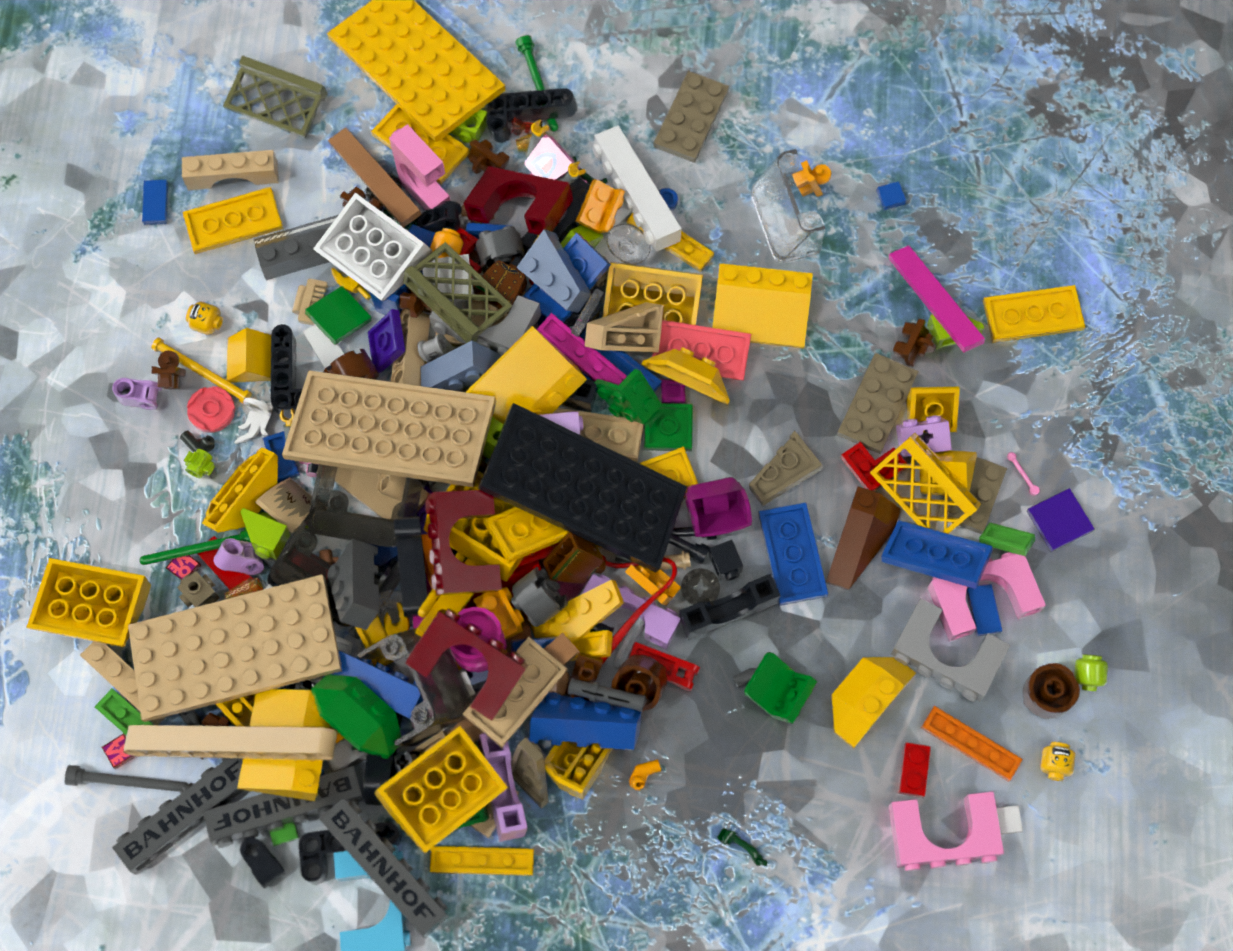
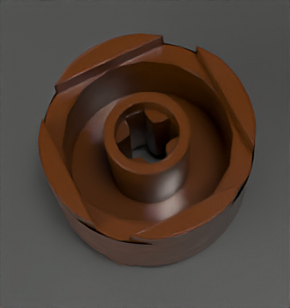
(354, 365)
(646, 672)
(1063, 686)

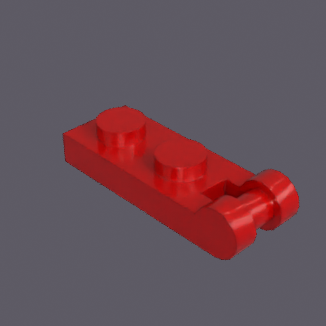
(671, 664)

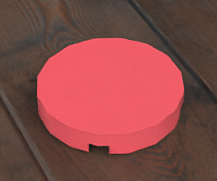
(211, 409)

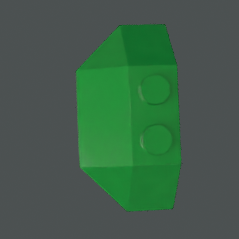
(357, 714)

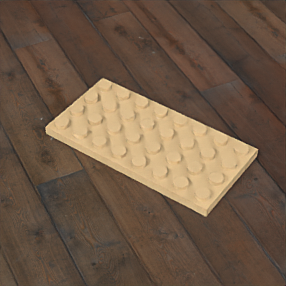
(390, 428)
(234, 648)

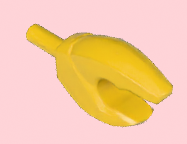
(349, 284)
(402, 625)

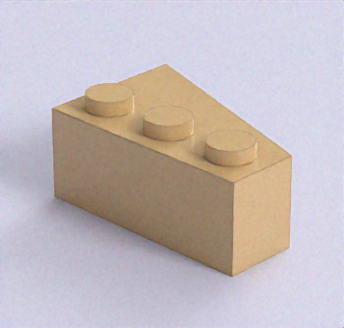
(627, 330)

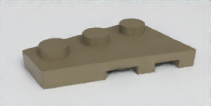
(787, 469)
(529, 771)

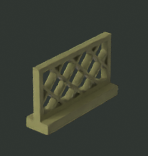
(282, 79)
(440, 302)

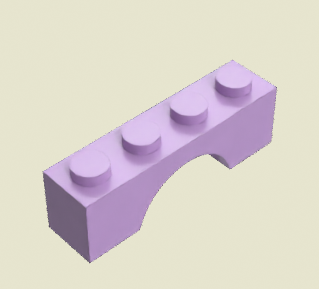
(658, 623)
(506, 807)

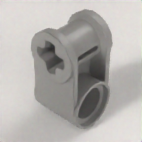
(434, 348)
(345, 756)

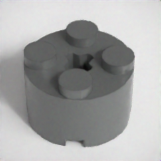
(499, 245)
(538, 597)

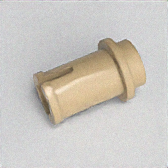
(681, 560)

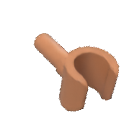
(327, 556)

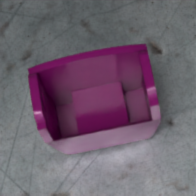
(718, 507)

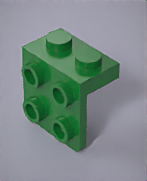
(631, 398)
(779, 688)

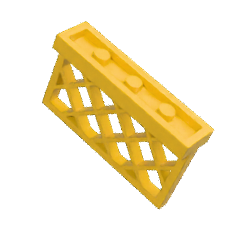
(941, 475)

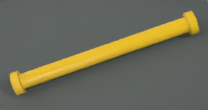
(159, 345)

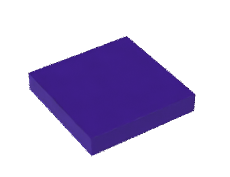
(386, 340)
(1060, 520)

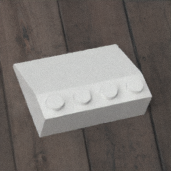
(371, 247)

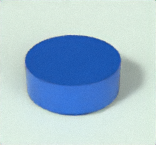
(670, 197)

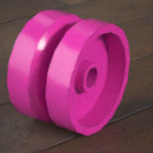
(468, 656)

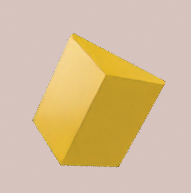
(249, 356)
(934, 401)
(961, 465)

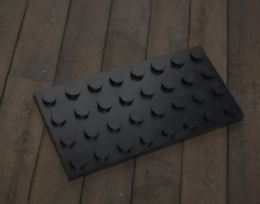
(583, 487)

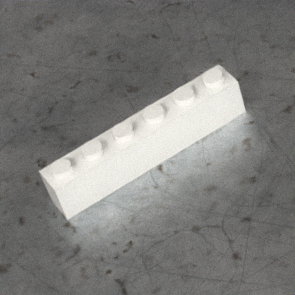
(640, 192)

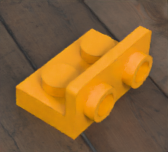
(600, 207)
(653, 582)
(499, 604)

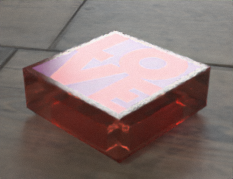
(183, 566)
(115, 753)

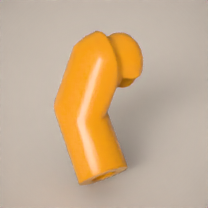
(641, 772)

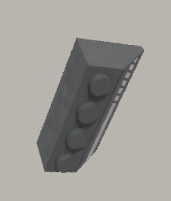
(291, 249)

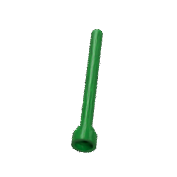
(525, 47)
(190, 549)

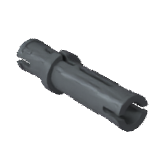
(605, 694)

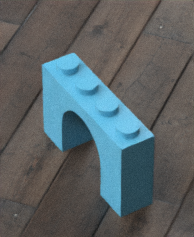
(387, 934)

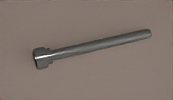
(75, 775)

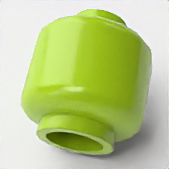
(1091, 672)

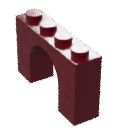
(500, 185)
(450, 574)
(503, 667)

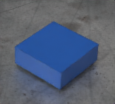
(891, 195)

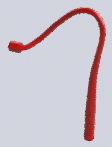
(621, 633)

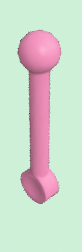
(1034, 490)

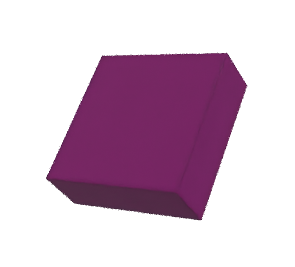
(672, 392)

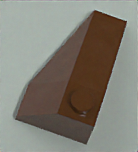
(864, 533)

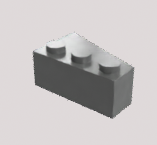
(354, 584)

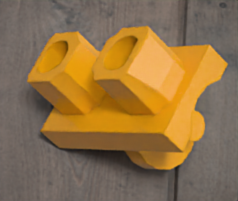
(808, 179)

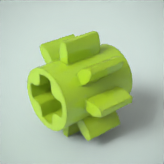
(199, 463)

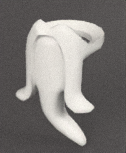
(257, 419)

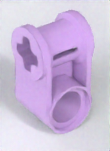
(142, 393)
(237, 557)

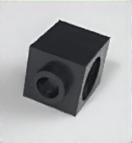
(726, 561)

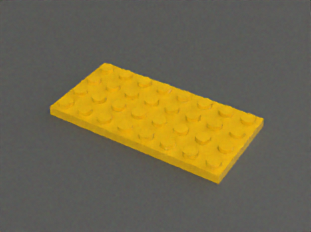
(417, 64)

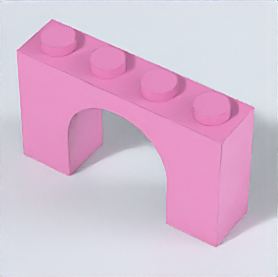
(418, 168)
(1009, 572)
(915, 849)

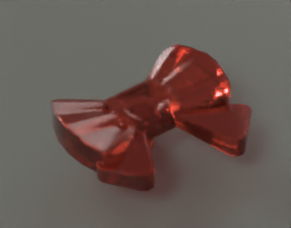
(518, 126)

